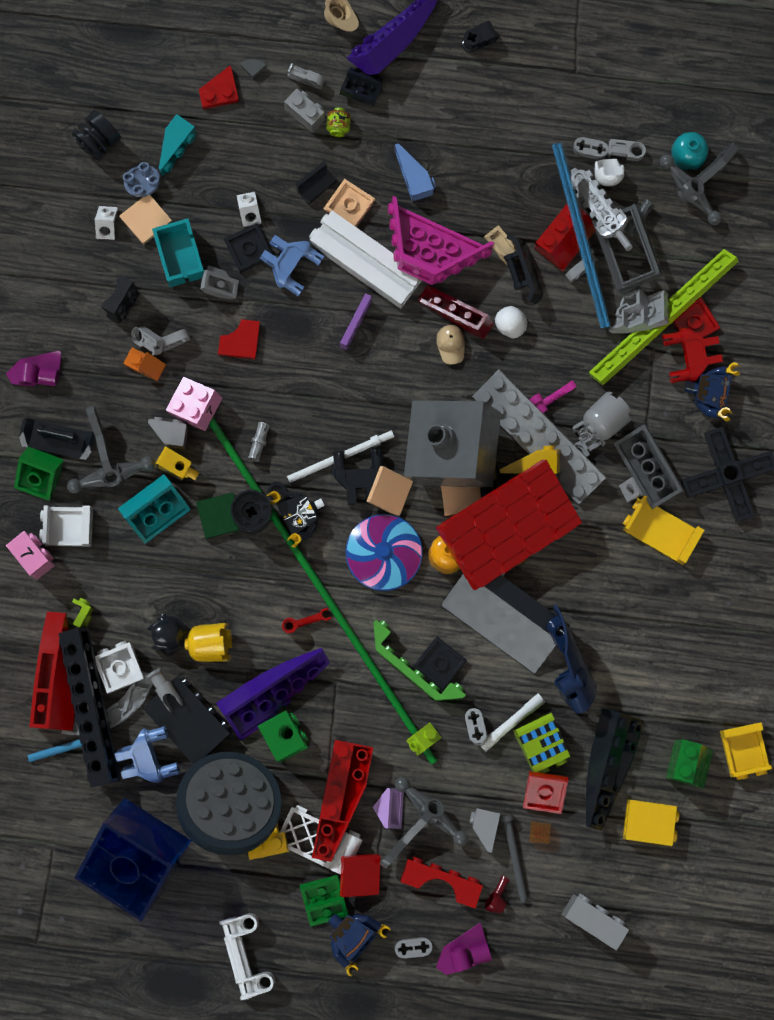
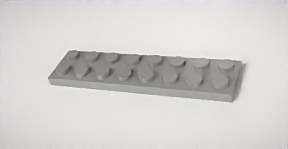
(534, 430)

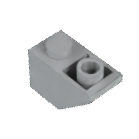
(170, 433)

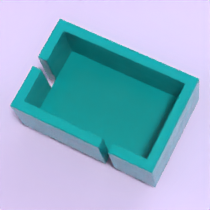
(178, 252)

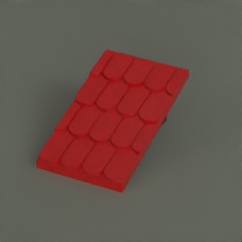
(509, 524)

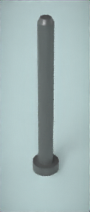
(514, 857)

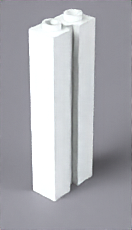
(363, 258)

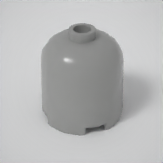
(606, 417)

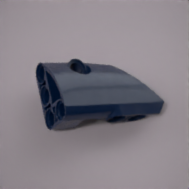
(577, 683)

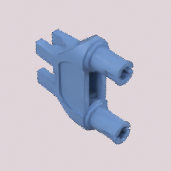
(287, 261)
(145, 759)

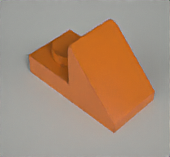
(144, 364)

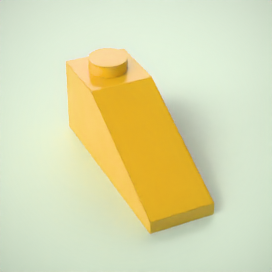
(547, 453)

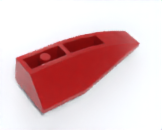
(51, 692)
(342, 794)

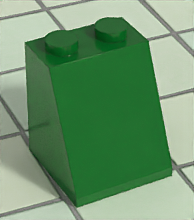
(689, 763)

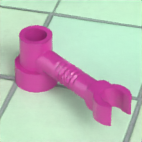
(542, 403)

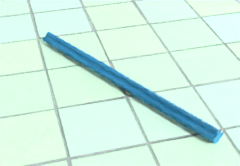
(581, 235)

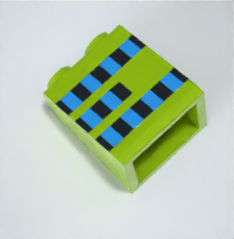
(542, 744)

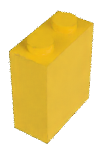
(650, 822)

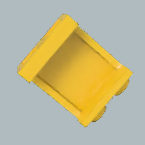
(745, 751)

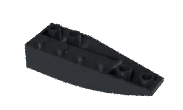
(609, 763)

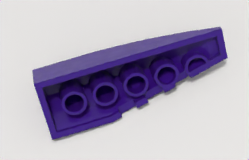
(268, 692)

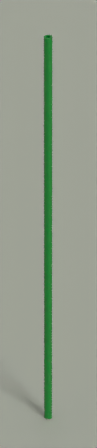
(322, 591)

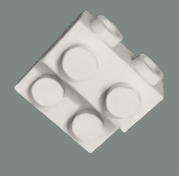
(118, 667)

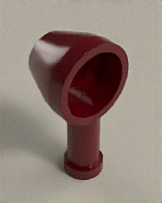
(495, 902)

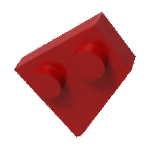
(219, 90)

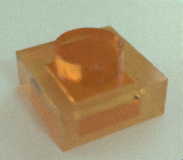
(539, 832)

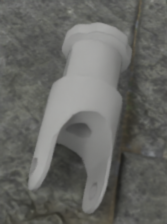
(163, 687)

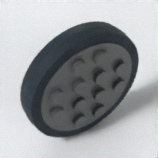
(228, 803)

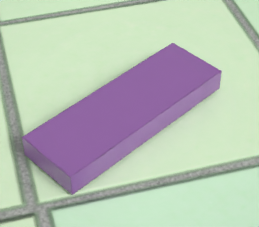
(356, 321)

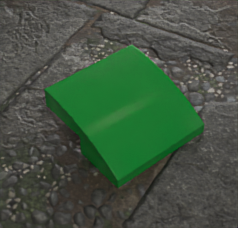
(323, 900)

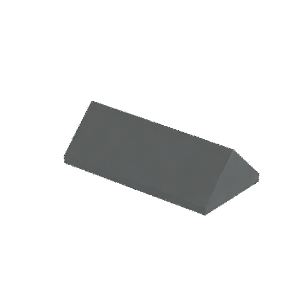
(648, 466)

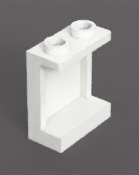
(66, 526)

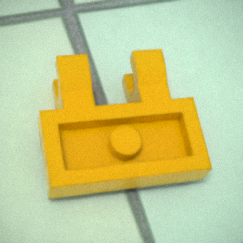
(273, 845)

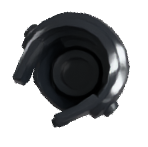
(168, 634)

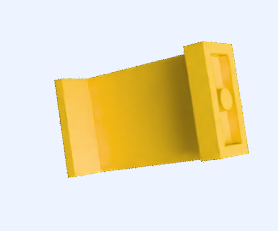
(662, 531)

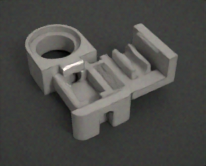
(588, 443)

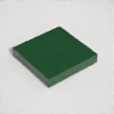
(216, 515)

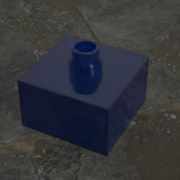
(132, 859)

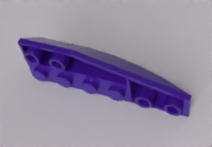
(391, 39)

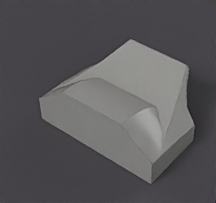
(218, 283)

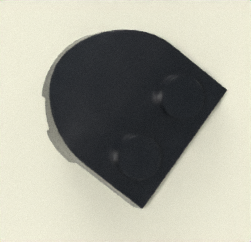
(361, 86)

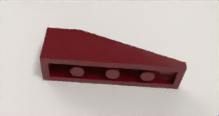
(457, 312)

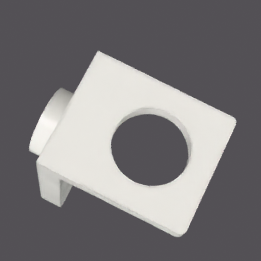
(248, 204)
(105, 218)

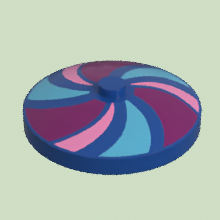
(384, 552)

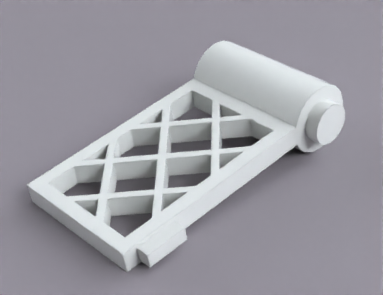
(348, 846)

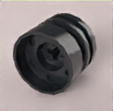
(96, 135)
(245, 502)

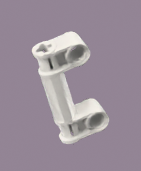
(249, 984)

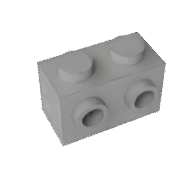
(304, 110)

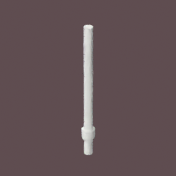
(374, 441)

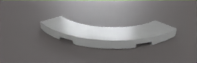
(125, 706)

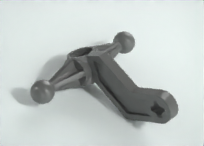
(692, 188)
(99, 477)
(438, 819)

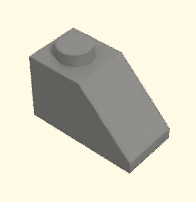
(485, 826)

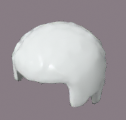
(608, 172)
(511, 322)

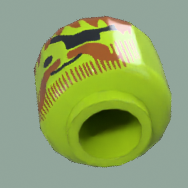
(338, 122)

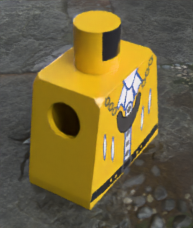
(169, 459)

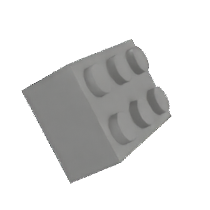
(595, 921)

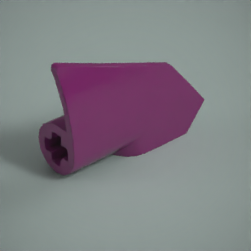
(35, 370)
(464, 952)

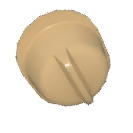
(341, 15)

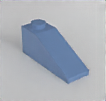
(415, 176)

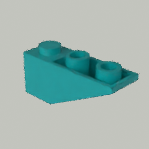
(176, 137)

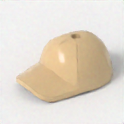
(451, 348)

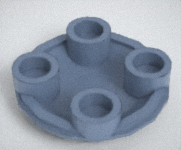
(141, 180)

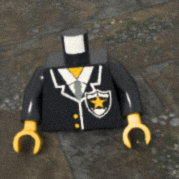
(297, 513)

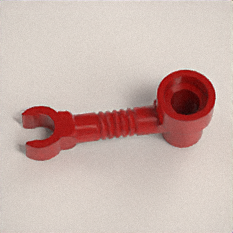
(302, 622)

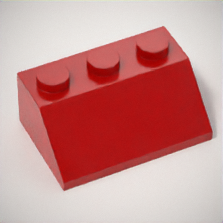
(559, 240)

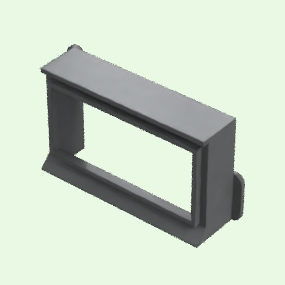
(635, 283)

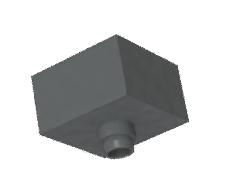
(452, 443)

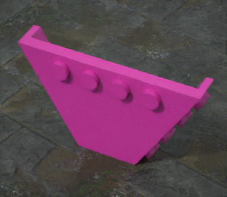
(430, 249)

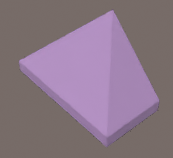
(390, 808)

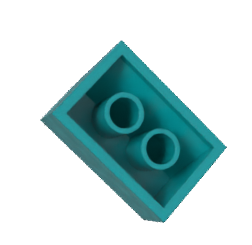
(154, 509)

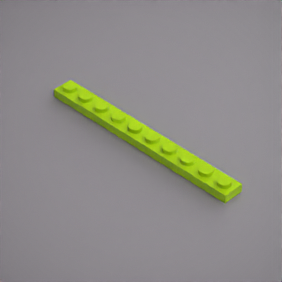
(676, 306)

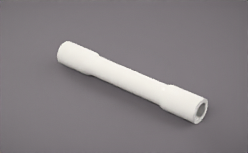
(531, 706)

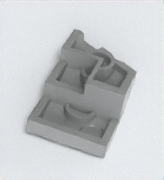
(641, 312)

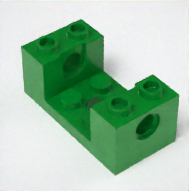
(274, 735)

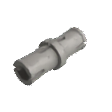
(258, 441)

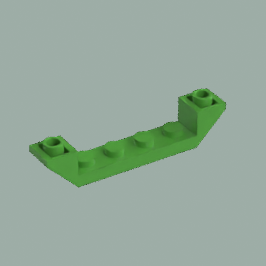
(381, 633)

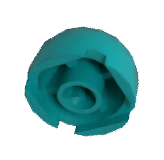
(690, 151)

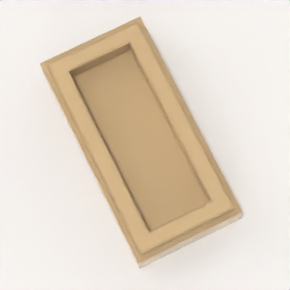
(502, 245)

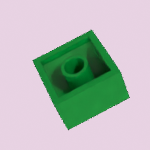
(38, 473)

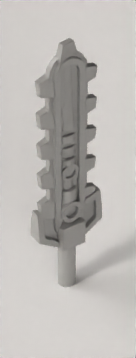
(610, 221)

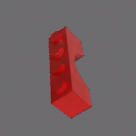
(466, 890)

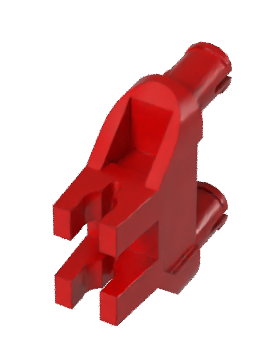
(694, 354)

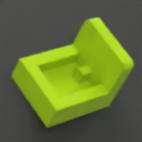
(83, 618)
(423, 739)

